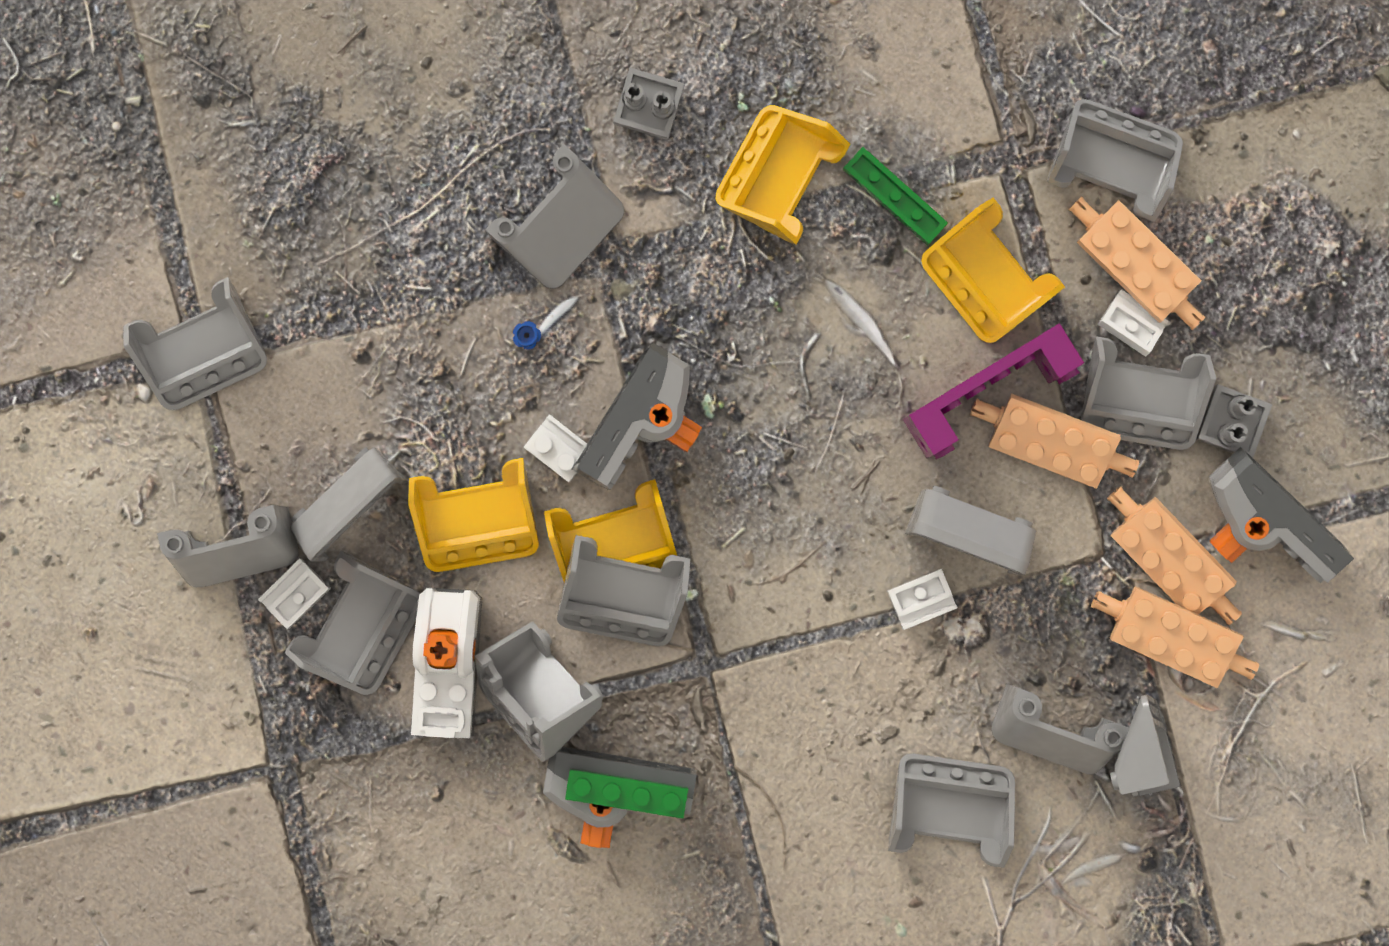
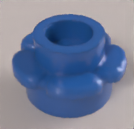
(521, 329)

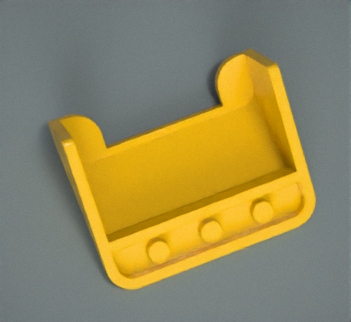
(777, 167)
(984, 276)
(474, 522)
(629, 534)

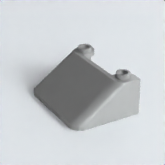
(1119, 155)
(563, 226)
(198, 353)
(1147, 401)
(344, 503)
(622, 596)
(361, 629)
(1146, 756)
(954, 803)

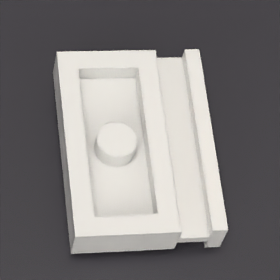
(1132, 323)
(556, 447)
(294, 593)
(922, 599)

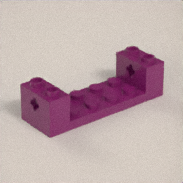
(1051, 353)

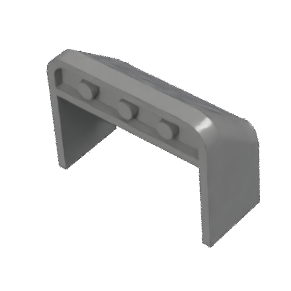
(972, 530)

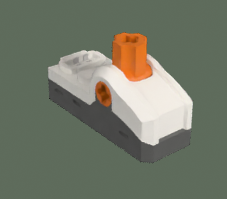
(445, 662)

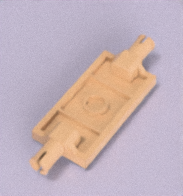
(1138, 261)
(1054, 440)
(1173, 557)
(1175, 636)

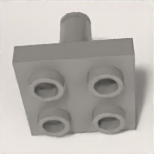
(648, 103)
(1233, 420)

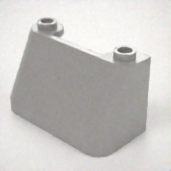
(266, 548)
(535, 690)
(1019, 727)

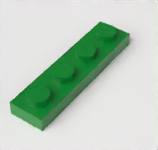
(895, 196)
(626, 793)

